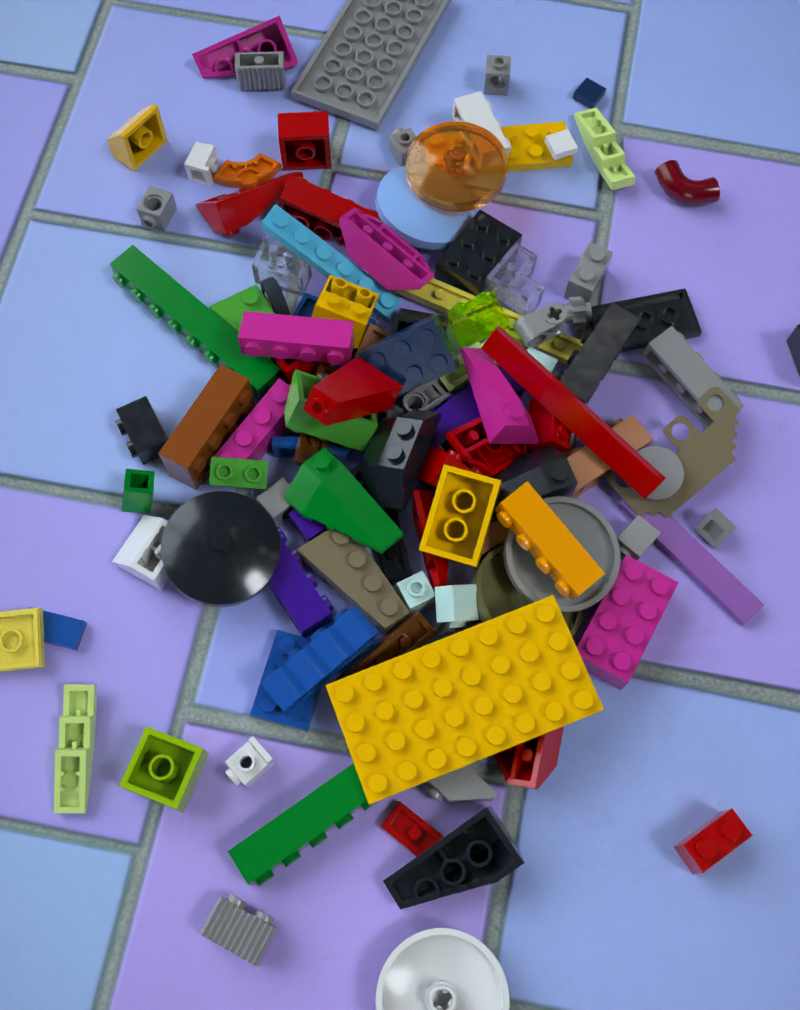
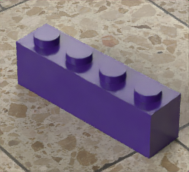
(298, 593)

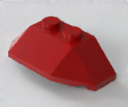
(474, 448)
(531, 761)

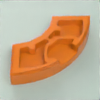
(246, 173)

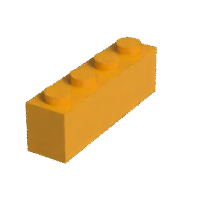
(548, 541)

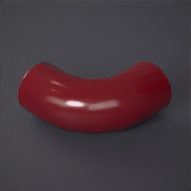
(684, 189)

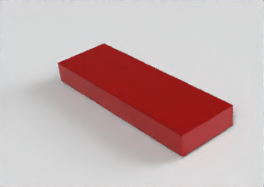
(410, 829)

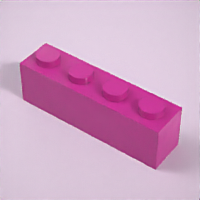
(296, 337)
(255, 433)

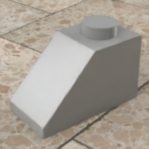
(460, 787)

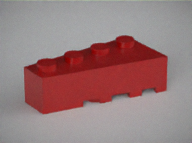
(317, 208)

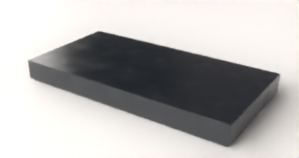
(656, 314)

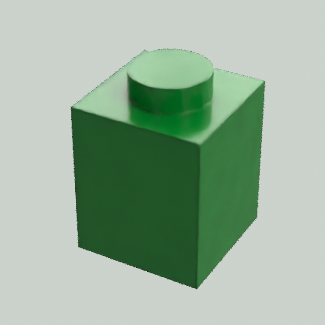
(138, 491)

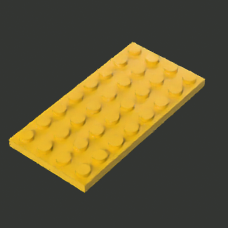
(463, 699)

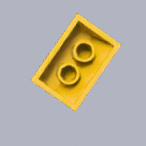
(460, 515)

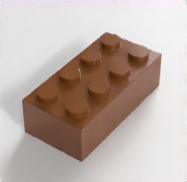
(207, 427)

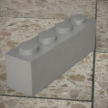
(686, 373)

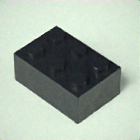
(475, 253)

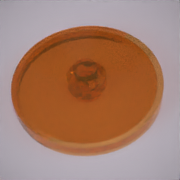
(456, 166)

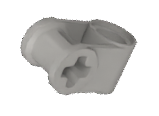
(541, 325)
(425, 397)

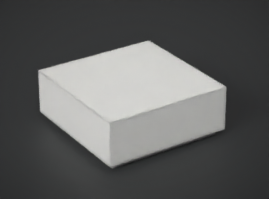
(561, 144)

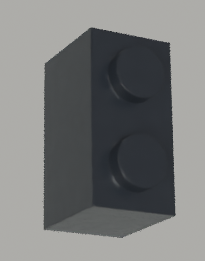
(143, 429)

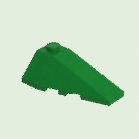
(334, 497)

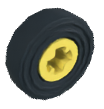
(274, 296)

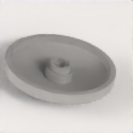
(592, 533)

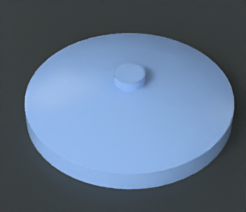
(413, 218)

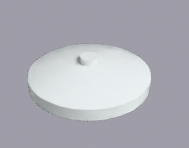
(442, 973)

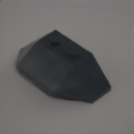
(397, 456)

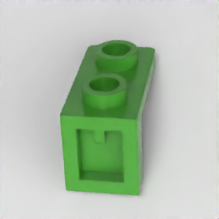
(238, 473)

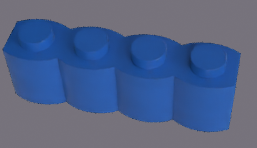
(319, 660)

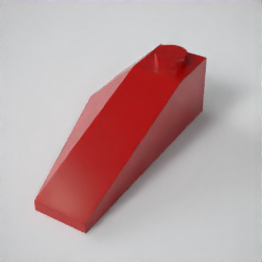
(233, 210)
(435, 566)

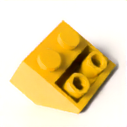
(346, 302)

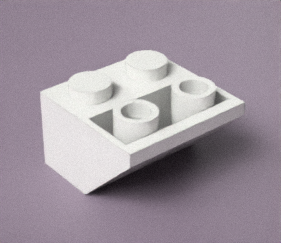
(142, 552)

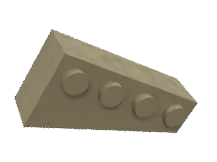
(355, 578)

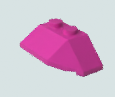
(383, 252)

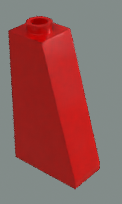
(352, 393)

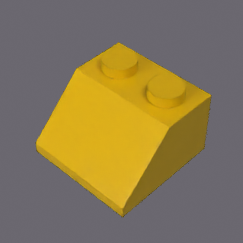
(138, 137)

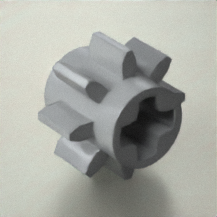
(577, 312)

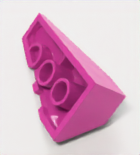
(268, 36)
(498, 404)

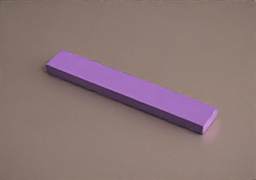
(701, 566)

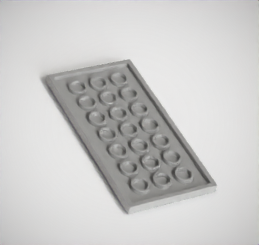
(368, 57)

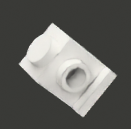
(202, 163)
(260, 763)

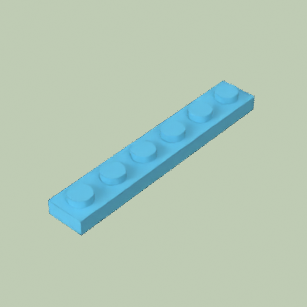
(325, 258)

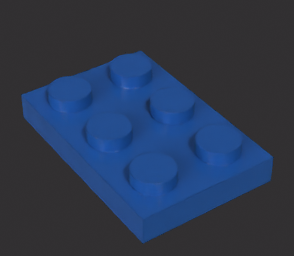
(264, 707)

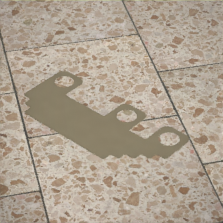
(701, 454)

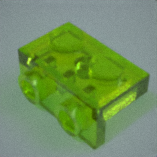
(477, 318)

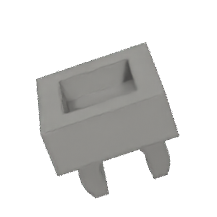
(715, 528)

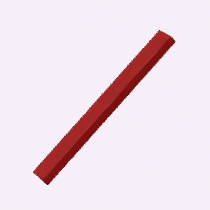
(572, 413)

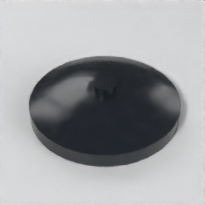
(220, 549)

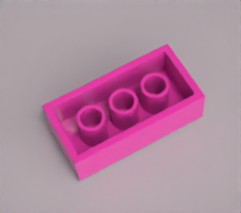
(625, 622)

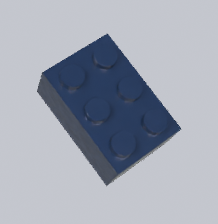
(414, 354)

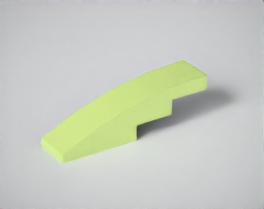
(603, 148)
(75, 748)

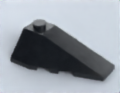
(545, 471)
(465, 859)

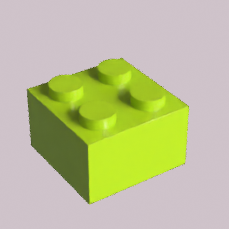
(164, 769)

